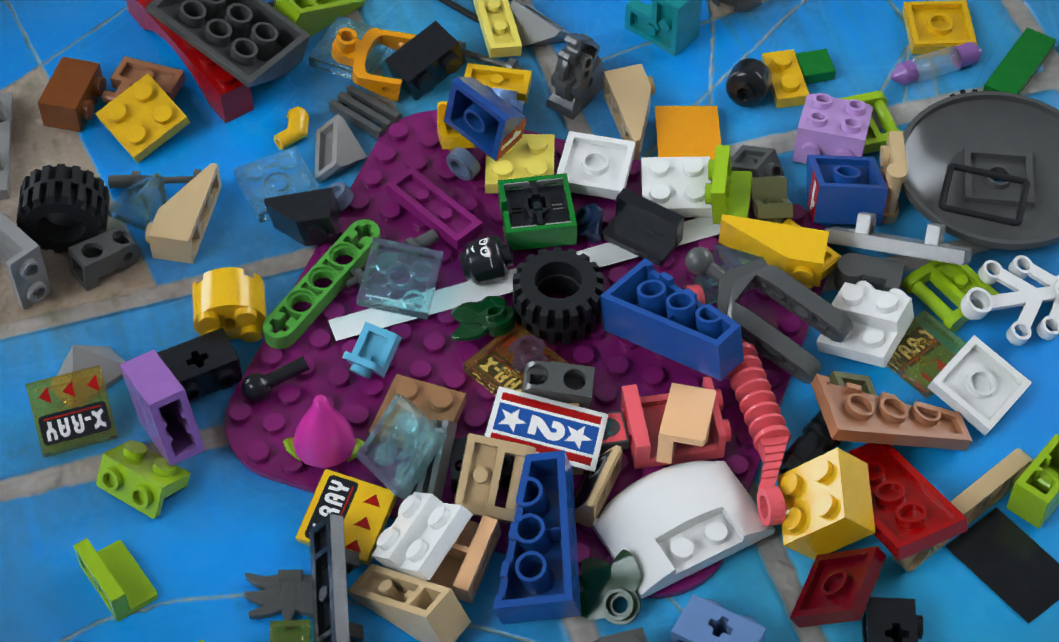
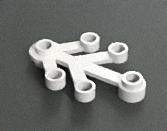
(979, 302)

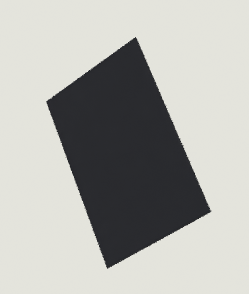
(1009, 564)

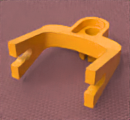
(354, 53)

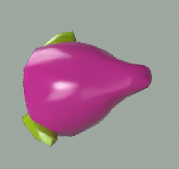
(323, 437)

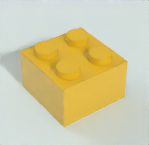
(826, 504)

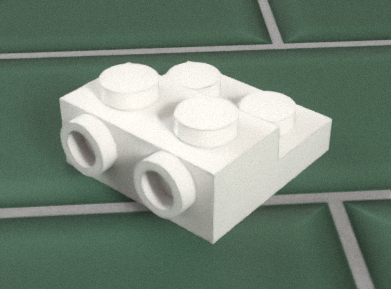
(877, 320)
(421, 535)

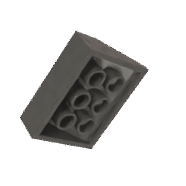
(238, 35)

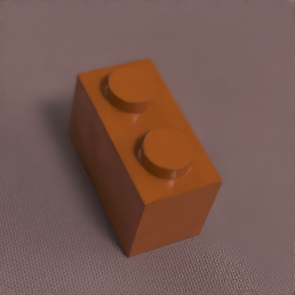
(71, 94)

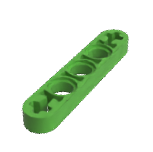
(319, 297)

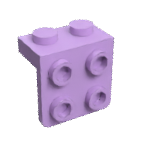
(831, 127)

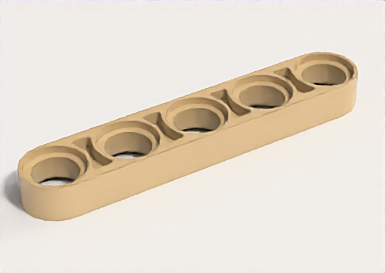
(979, 498)

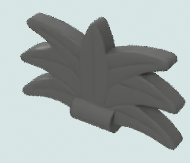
(281, 594)

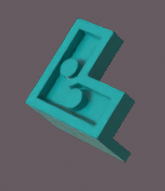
(665, 22)

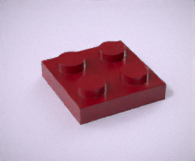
(838, 587)

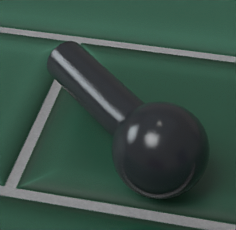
(257, 386)

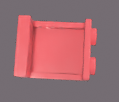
(643, 423)

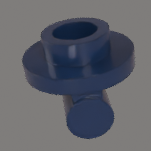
(590, 222)

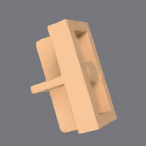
(685, 419)
(469, 558)

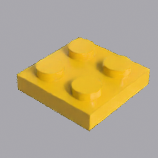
(142, 118)

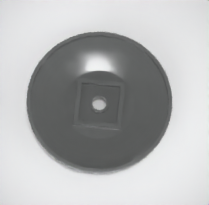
(994, 134)

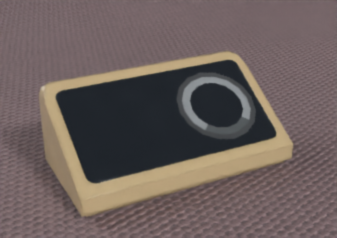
(597, 486)

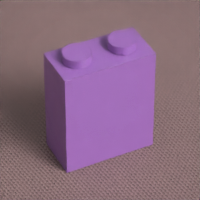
(162, 407)

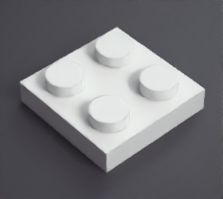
(596, 164)
(677, 184)
(979, 385)

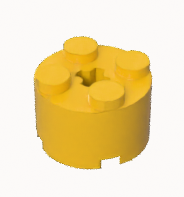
(229, 302)

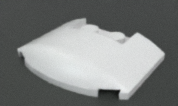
(680, 521)

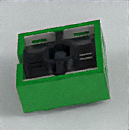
(537, 212)

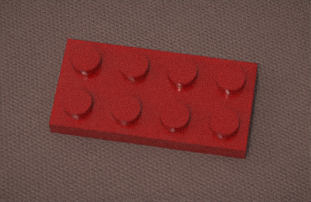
(905, 504)

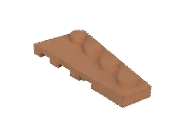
(886, 419)

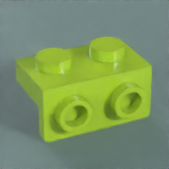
(729, 189)
(140, 477)

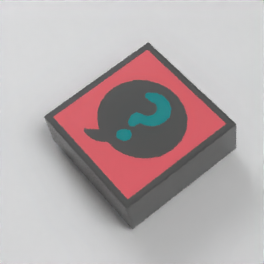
(615, 432)

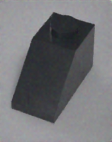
(306, 216)

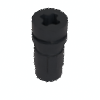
(812, 444)

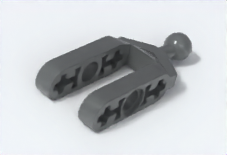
(786, 292)

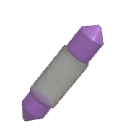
(936, 63)

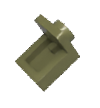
(770, 199)

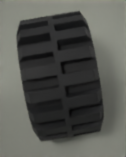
(62, 206)
(564, 274)

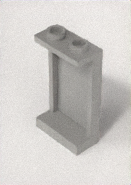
(24, 264)

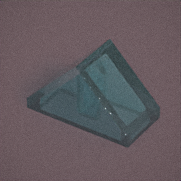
(139, 202)

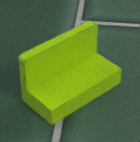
(116, 577)

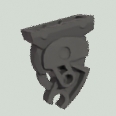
(576, 75)

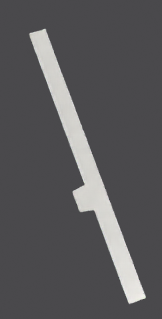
(455, 295)

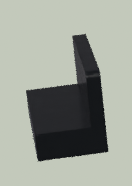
(644, 228)

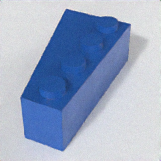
(671, 322)
(542, 552)

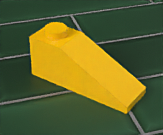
(788, 247)

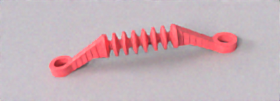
(764, 423)

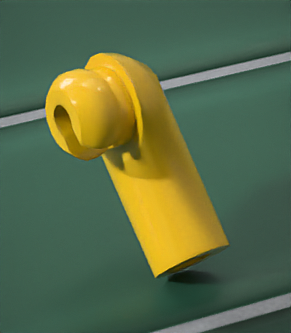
(297, 128)

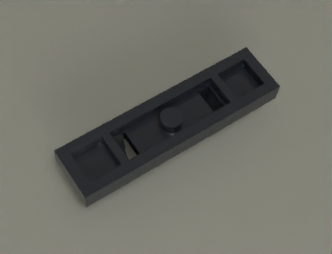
(329, 582)

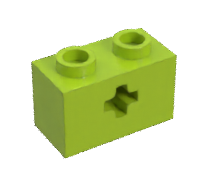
(1037, 489)

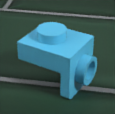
(372, 351)

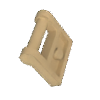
(895, 172)
(482, 472)

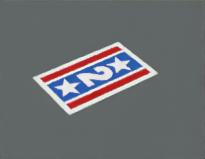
(548, 426)

